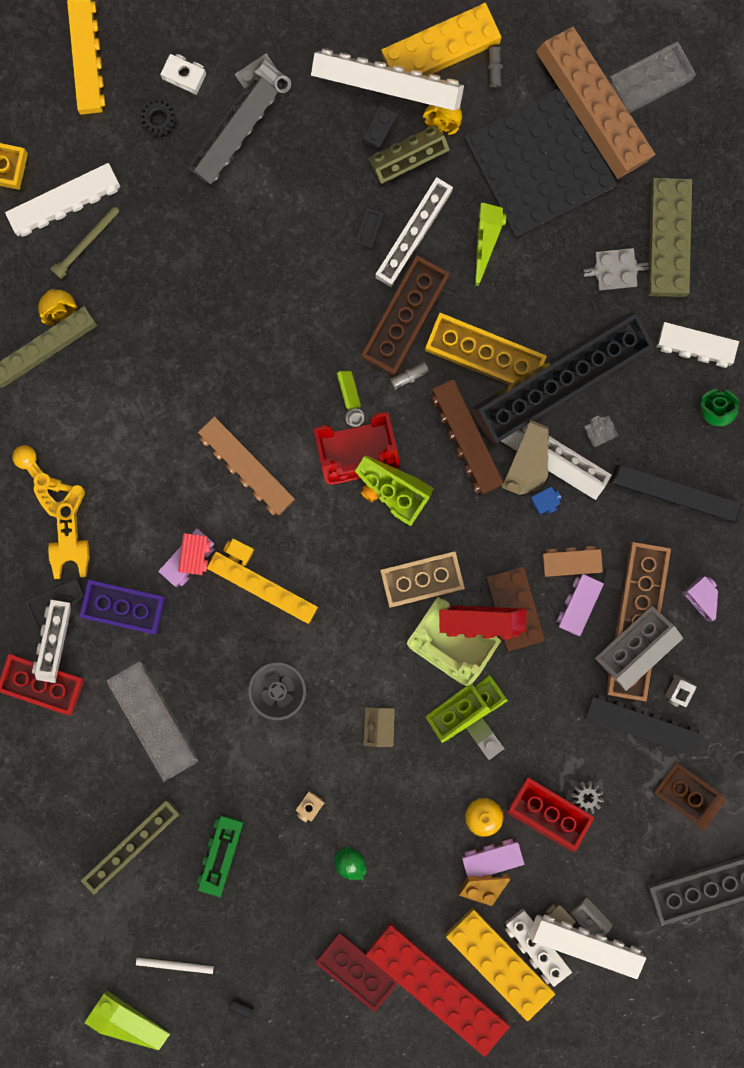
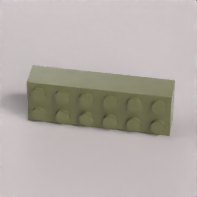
(670, 237)

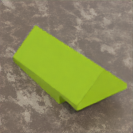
(466, 708)

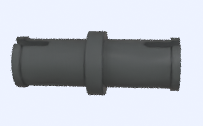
(495, 66)

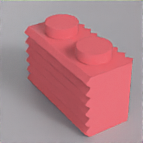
(193, 554)

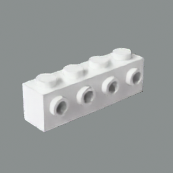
(697, 344)
(52, 641)
(545, 958)

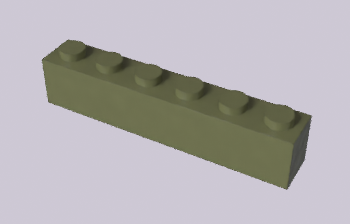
(45, 345)
(130, 846)

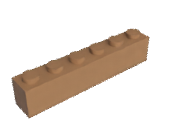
(244, 463)

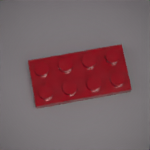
(356, 972)

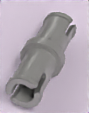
(409, 375)

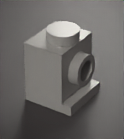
(680, 691)

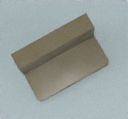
(379, 727)

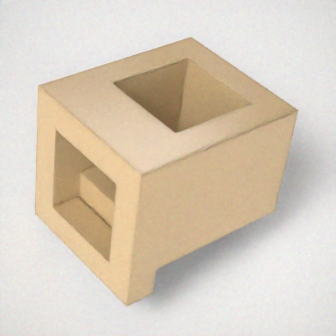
(314, 801)

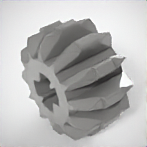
(587, 790)

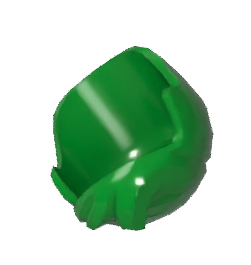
(350, 864)

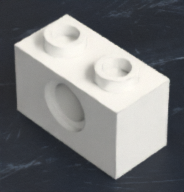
(192, 81)

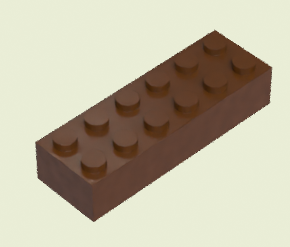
(405, 315)
(467, 438)

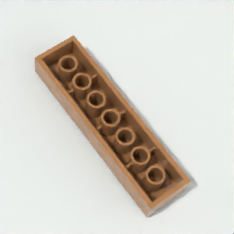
(595, 102)
(641, 589)

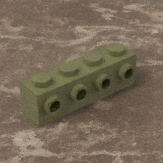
(408, 154)

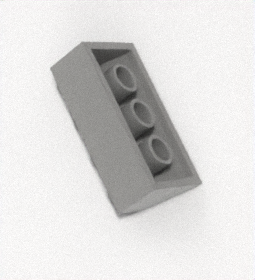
(639, 648)

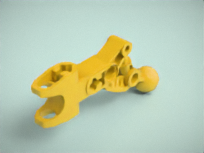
(68, 546)

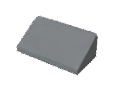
(591, 918)

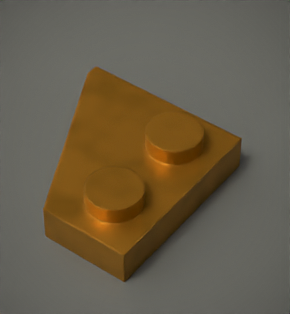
(483, 888)

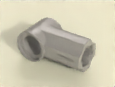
(272, 75)

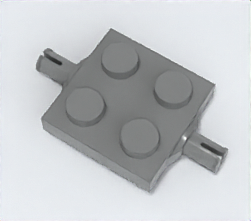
(616, 269)

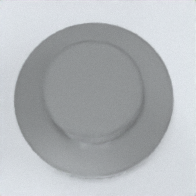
(354, 417)

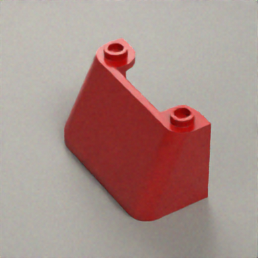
(343, 450)

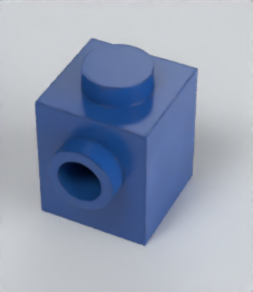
(546, 501)

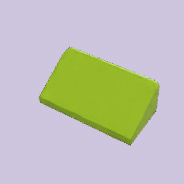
(348, 389)

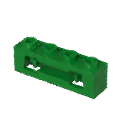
(211, 886)

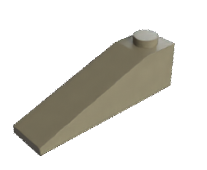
(530, 462)

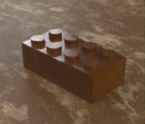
(513, 591)

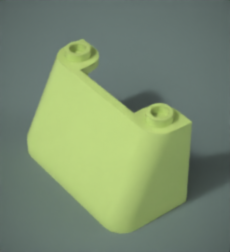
(456, 656)

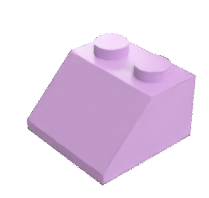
(703, 597)

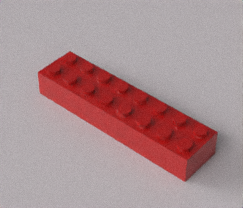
(437, 989)

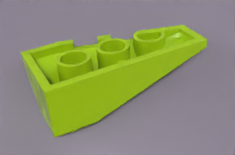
(489, 227)
(395, 488)
(121, 1021)

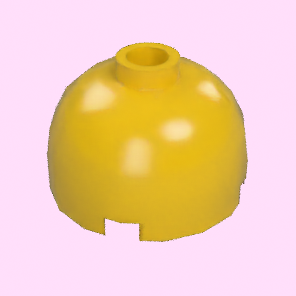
(444, 118)
(56, 306)
(484, 817)

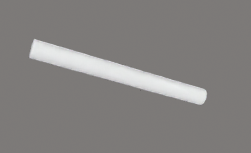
(174, 965)

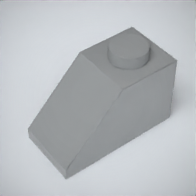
(485, 738)

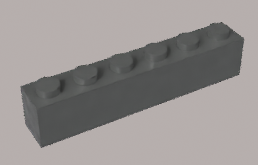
(232, 130)

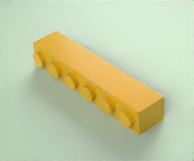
(85, 58)
(262, 587)

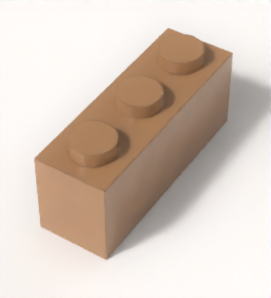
(572, 562)

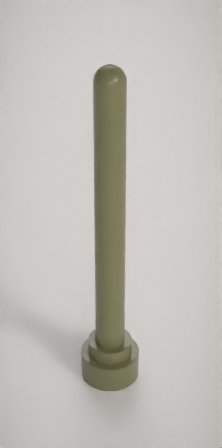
(60, 268)

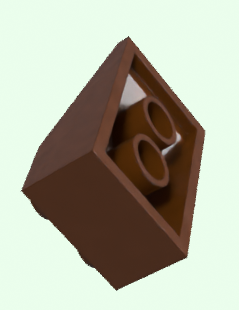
(690, 796)

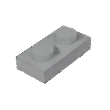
(246, 74)

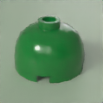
(719, 407)

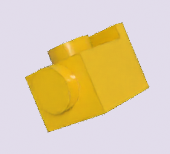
(238, 551)

